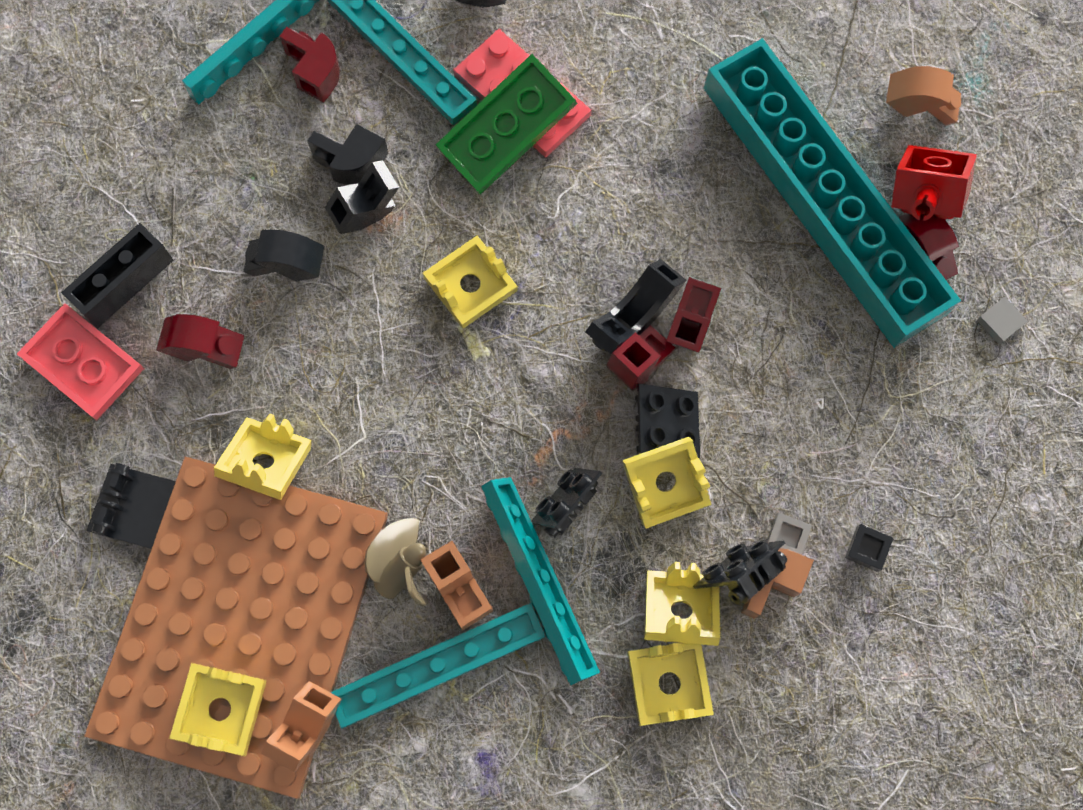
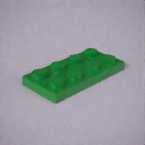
(506, 123)

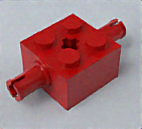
(933, 182)

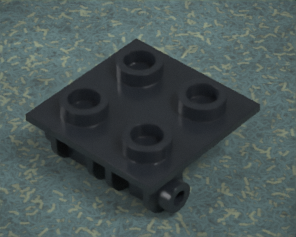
(666, 417)
(574, 487)
(130, 506)
(745, 569)

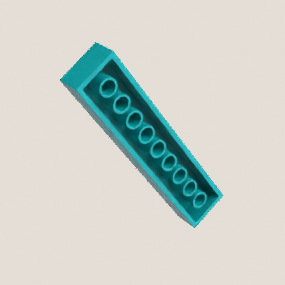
(830, 193)

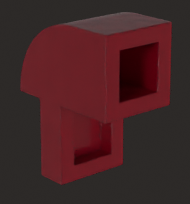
(318, 63)
(936, 240)
(693, 315)
(200, 337)
(639, 357)

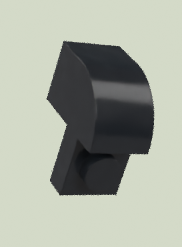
(353, 158)
(363, 203)
(285, 254)

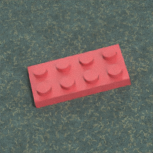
(492, 64)

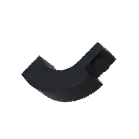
(638, 308)

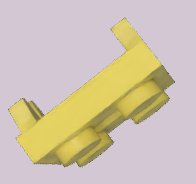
(475, 260)
(263, 438)
(686, 495)
(676, 586)
(688, 664)
(193, 718)

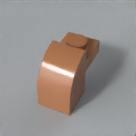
(924, 90)
(788, 582)
(457, 585)
(302, 727)

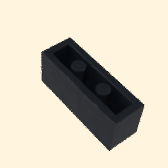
(118, 275)

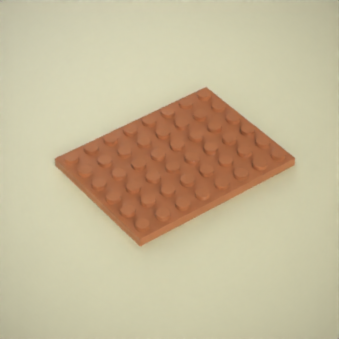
(241, 591)

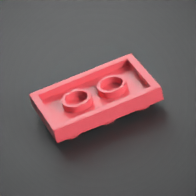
(80, 361)

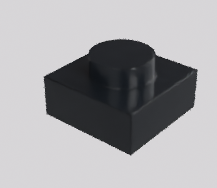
(869, 547)

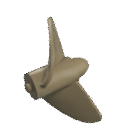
(395, 559)

